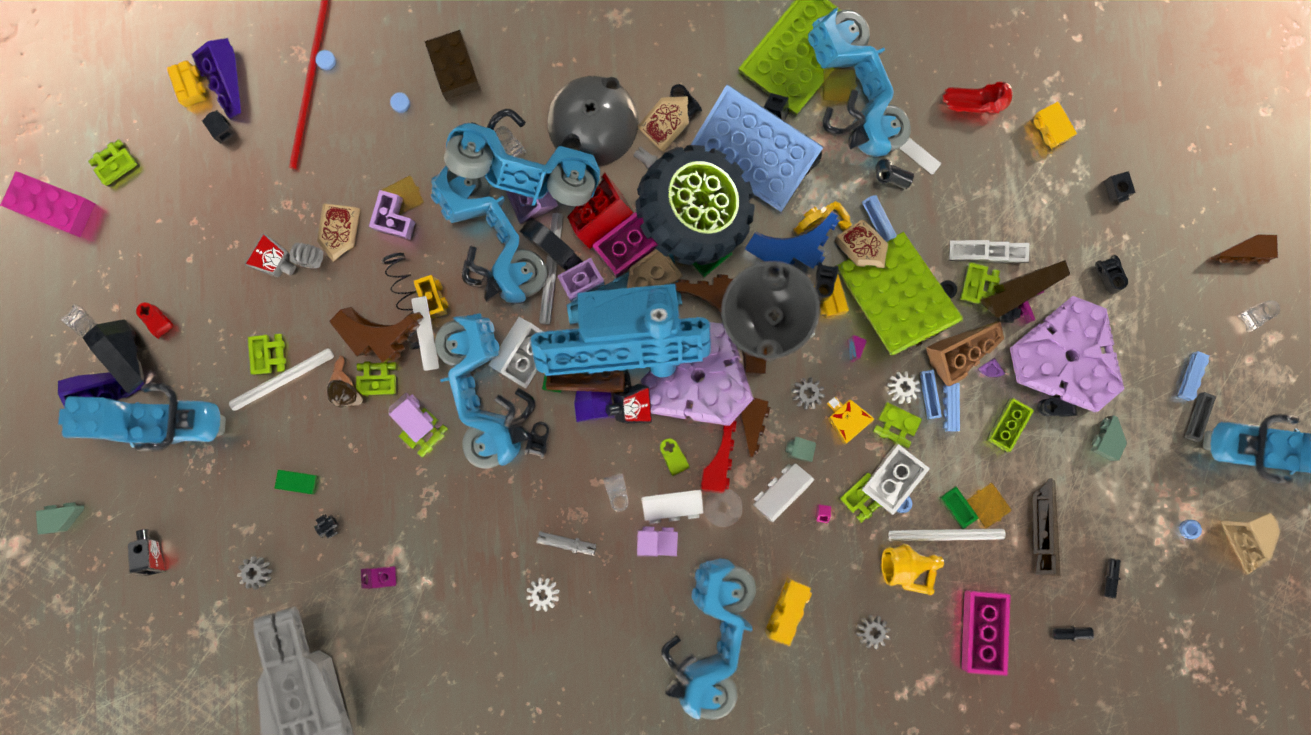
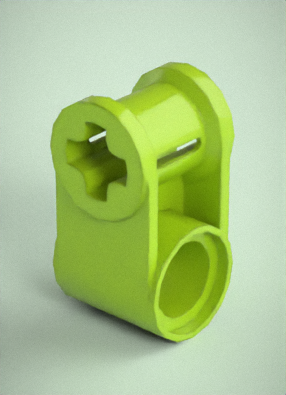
(675, 460)

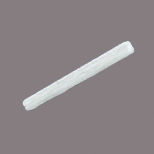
(551, 265)
(281, 379)
(955, 534)

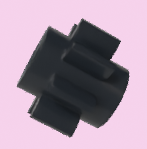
(1011, 315)
(326, 526)

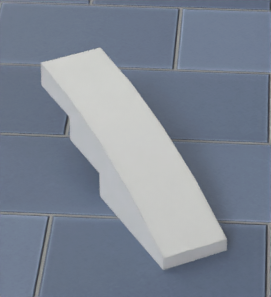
(989, 251)

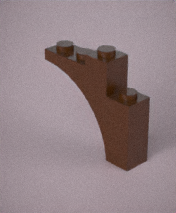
(369, 337)

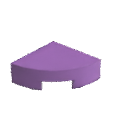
(991, 369)

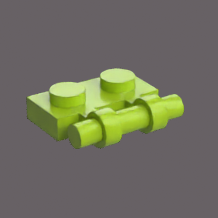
(115, 166)
(974, 282)
(260, 354)
(376, 384)
(899, 419)
(426, 446)
(855, 499)

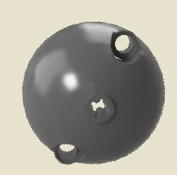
(602, 133)
(755, 299)

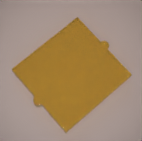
(838, 84)
(408, 191)
(989, 505)

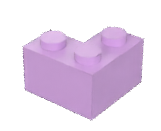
(386, 217)
(410, 418)
(657, 542)

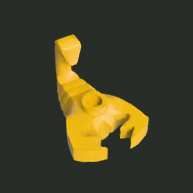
(815, 217)

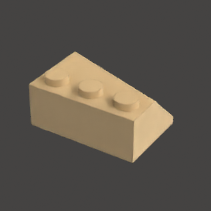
(1252, 537)

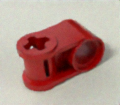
(156, 321)

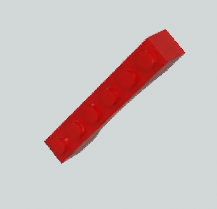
(715, 474)

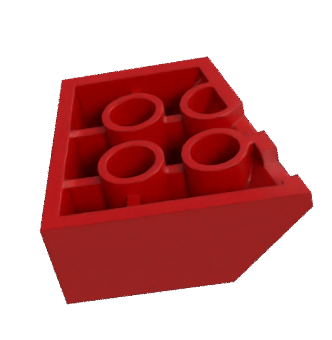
(600, 213)

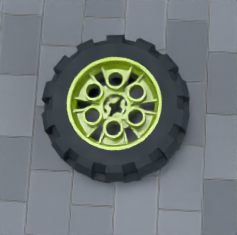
(723, 192)

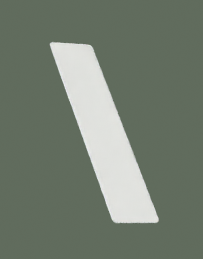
(921, 156)
(425, 334)

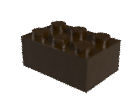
(452, 65)

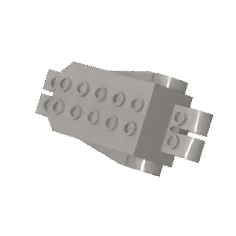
(297, 687)

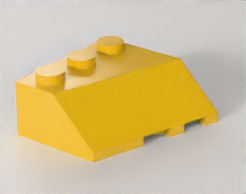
(788, 612)

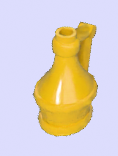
(904, 565)

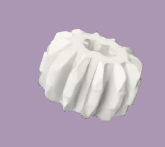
(898, 392)
(537, 597)

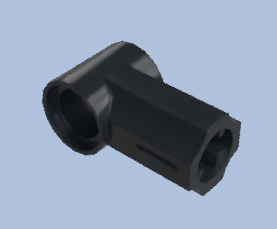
(894, 174)

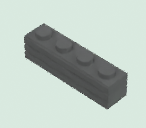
(1200, 417)

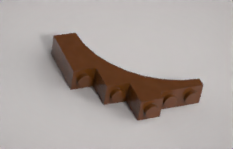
(714, 295)

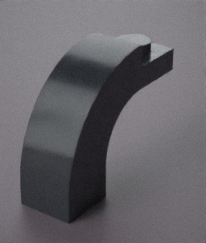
(550, 244)

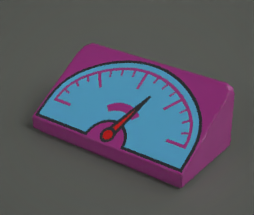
(856, 346)

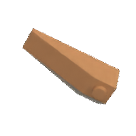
(959, 353)

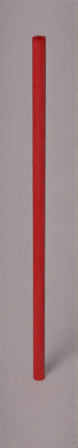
(308, 84)

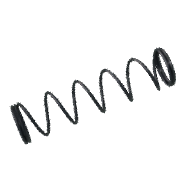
(415, 345)

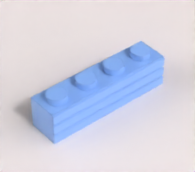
(879, 218)
(1193, 376)
(930, 394)
(952, 408)

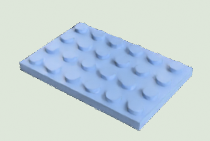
(762, 144)

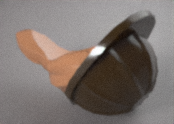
(341, 389)

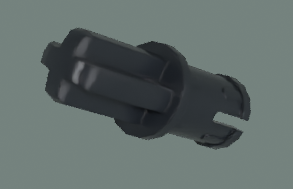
(1112, 578)
(1073, 633)

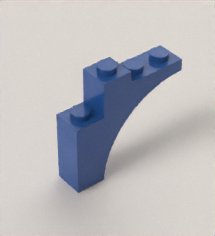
(802, 247)

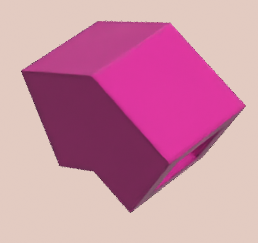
(823, 513)

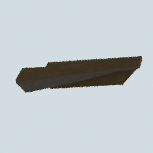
(1022, 288)
(1046, 530)

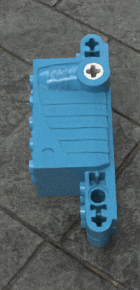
(624, 332)

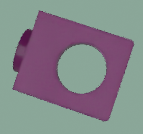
(1026, 311)
(378, 577)

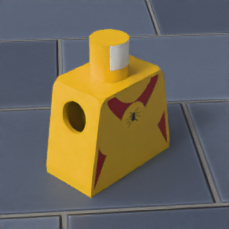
(847, 419)

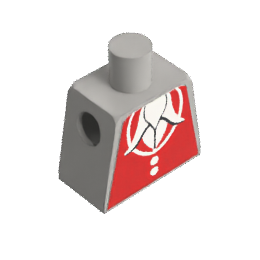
(270, 258)

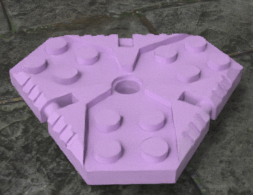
(1081, 332)
(716, 398)

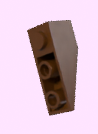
(1257, 248)
(752, 421)

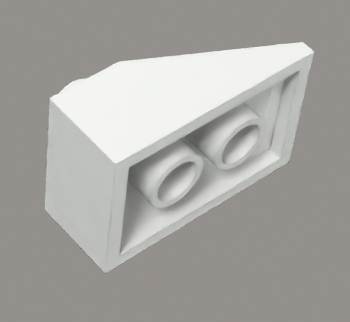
(895, 478)

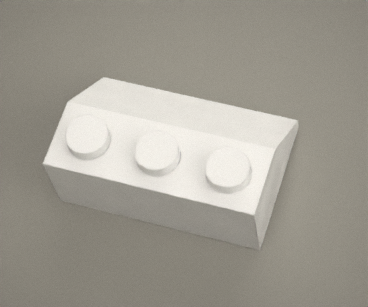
(516, 354)
(782, 491)
(672, 506)

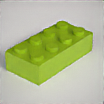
(1010, 425)

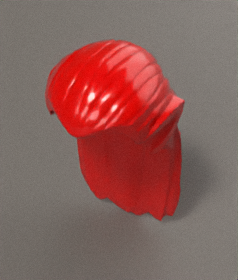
(988, 99)

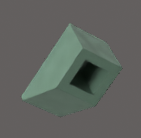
(1110, 440)
(800, 449)
(57, 519)

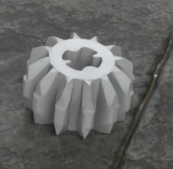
(306, 255)
(803, 397)
(254, 565)
(880, 635)

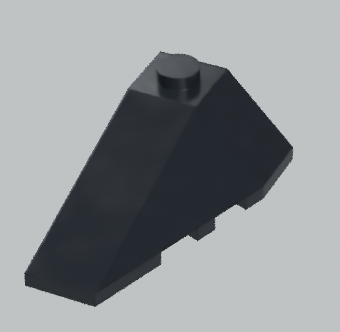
(116, 350)

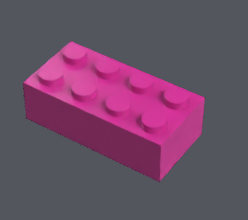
(47, 204)
(624, 246)
(986, 632)

